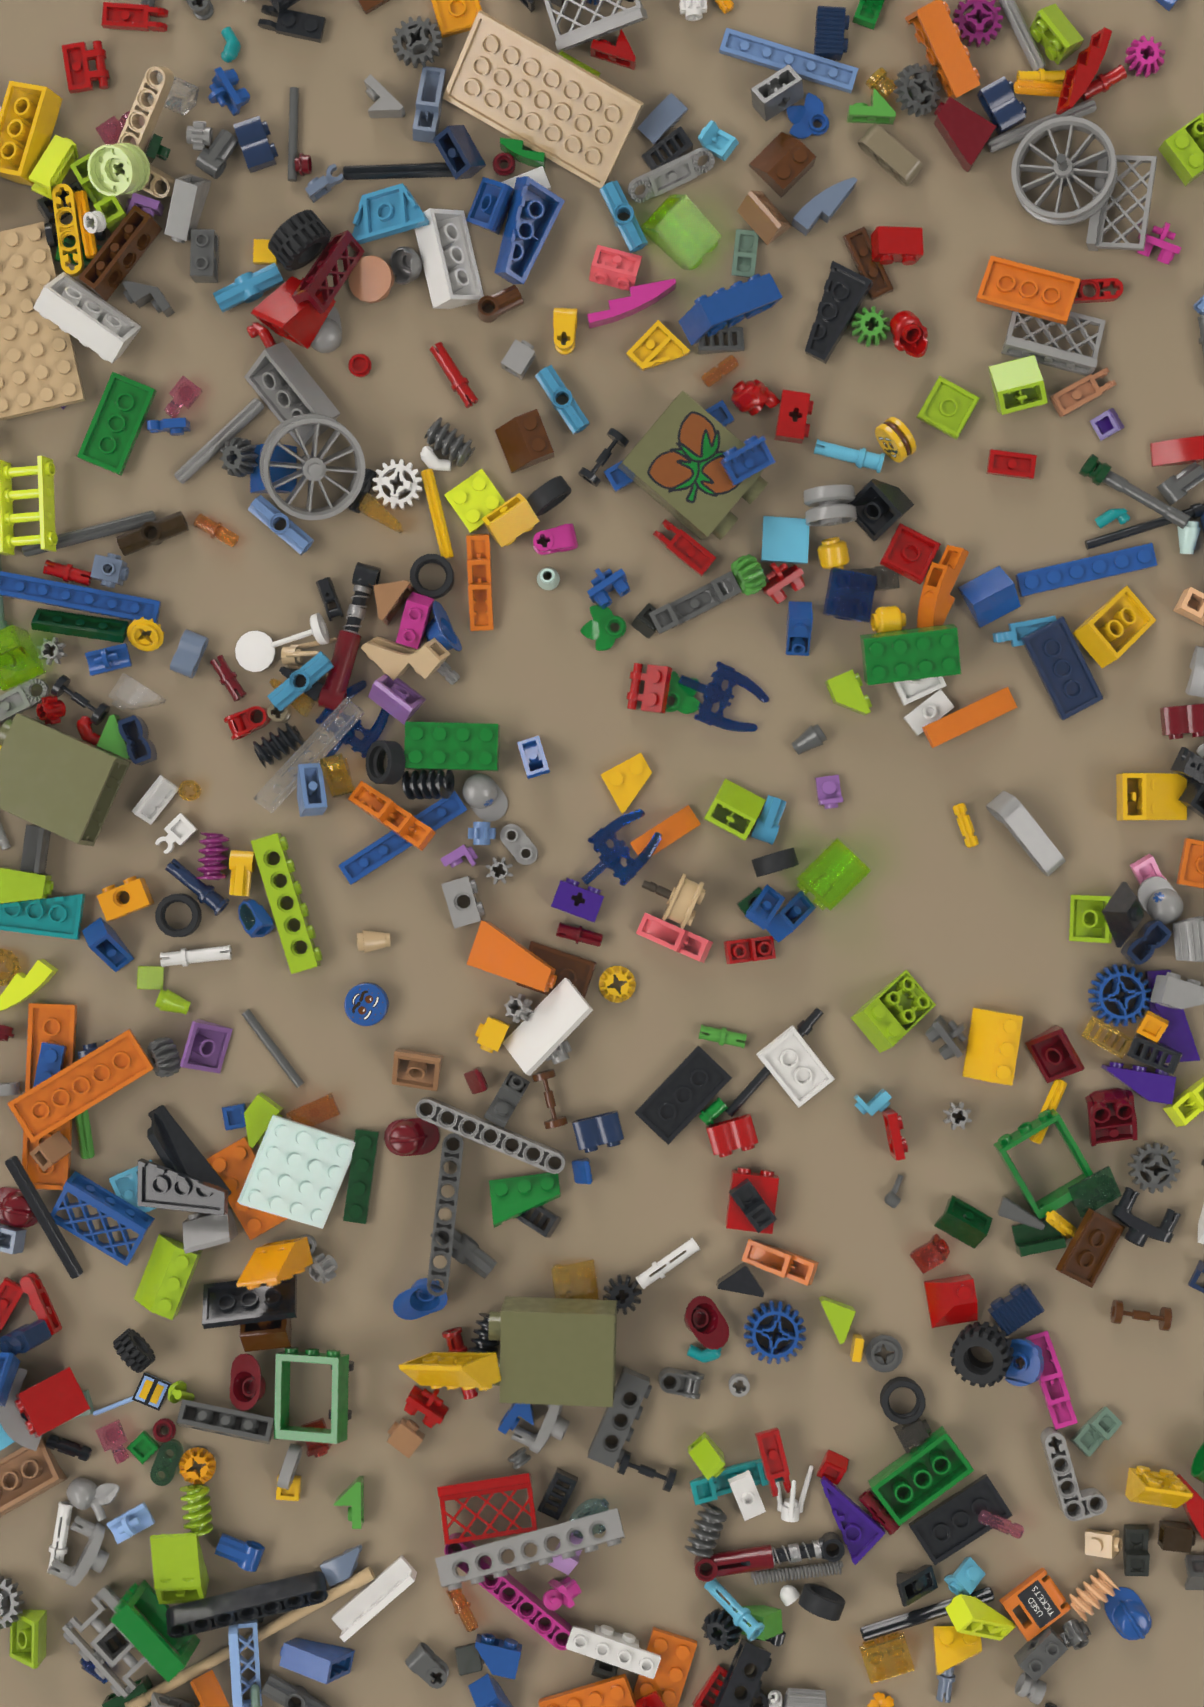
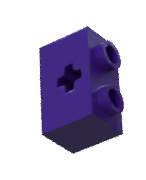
(564, 901)

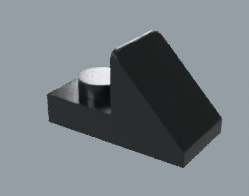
(916, 1584)

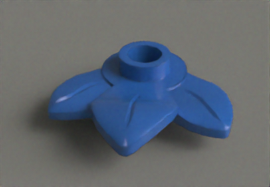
(805, 116)

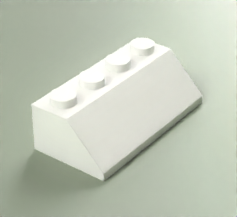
(449, 259)
(86, 317)

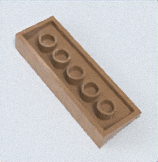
(27, 1475)

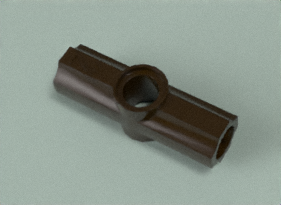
(138, 538)

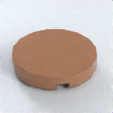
(371, 279)

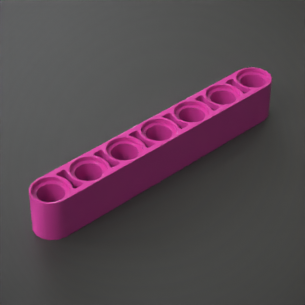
(514, 1601)

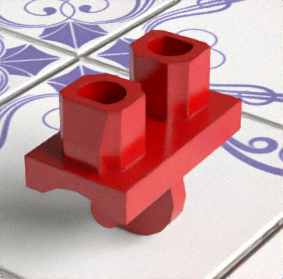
(779, 578)
(428, 1404)

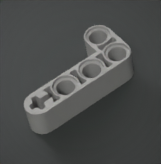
(1026, 831)
(1066, 1473)

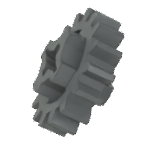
(417, 42)
(917, 90)
(1153, 1177)
(9, 1602)

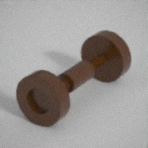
(549, 1098)
(1164, 1317)

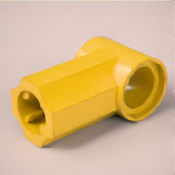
(241, 866)

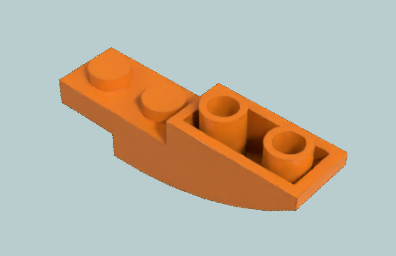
(939, 582)

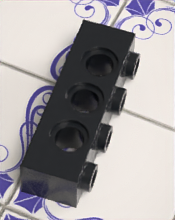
(735, 1677)

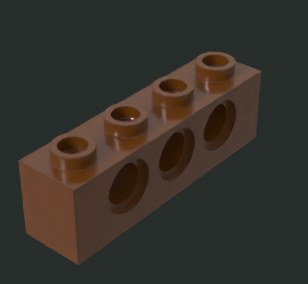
(120, 253)

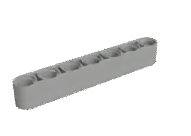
(498, 1144)

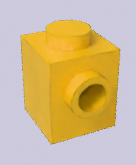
(491, 1034)

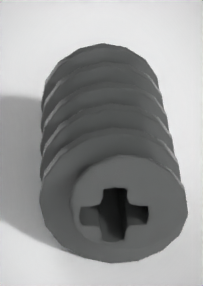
(449, 442)
(707, 1532)

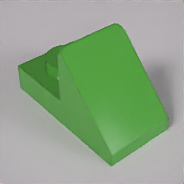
(878, 113)
(354, 1497)

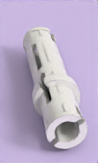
(187, 957)
(644, 1278)
(58, 1548)

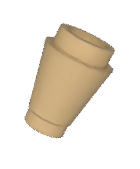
(371, 940)

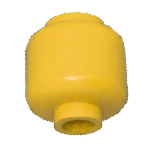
(833, 553)
(887, 619)

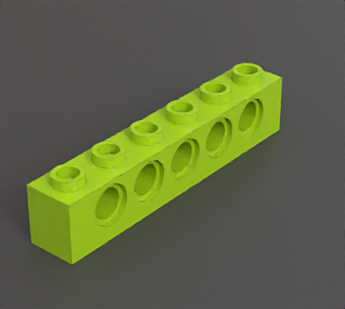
(262, 849)

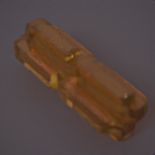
(715, 374)

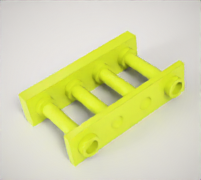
(46, 515)

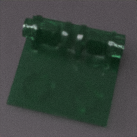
(1094, 1191)

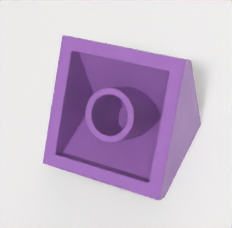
(396, 697)
(206, 1046)

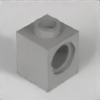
(519, 358)

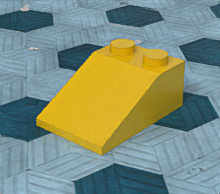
(1114, 627)

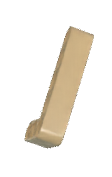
(151, 114)

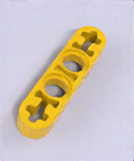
(67, 230)

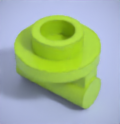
(177, 1392)

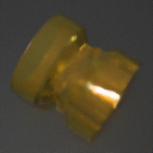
(881, 82)

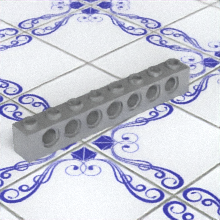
(448, 1564)

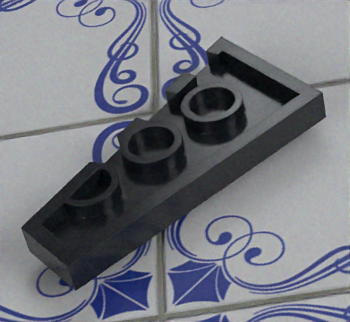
(841, 300)

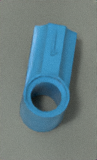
(767, 825)

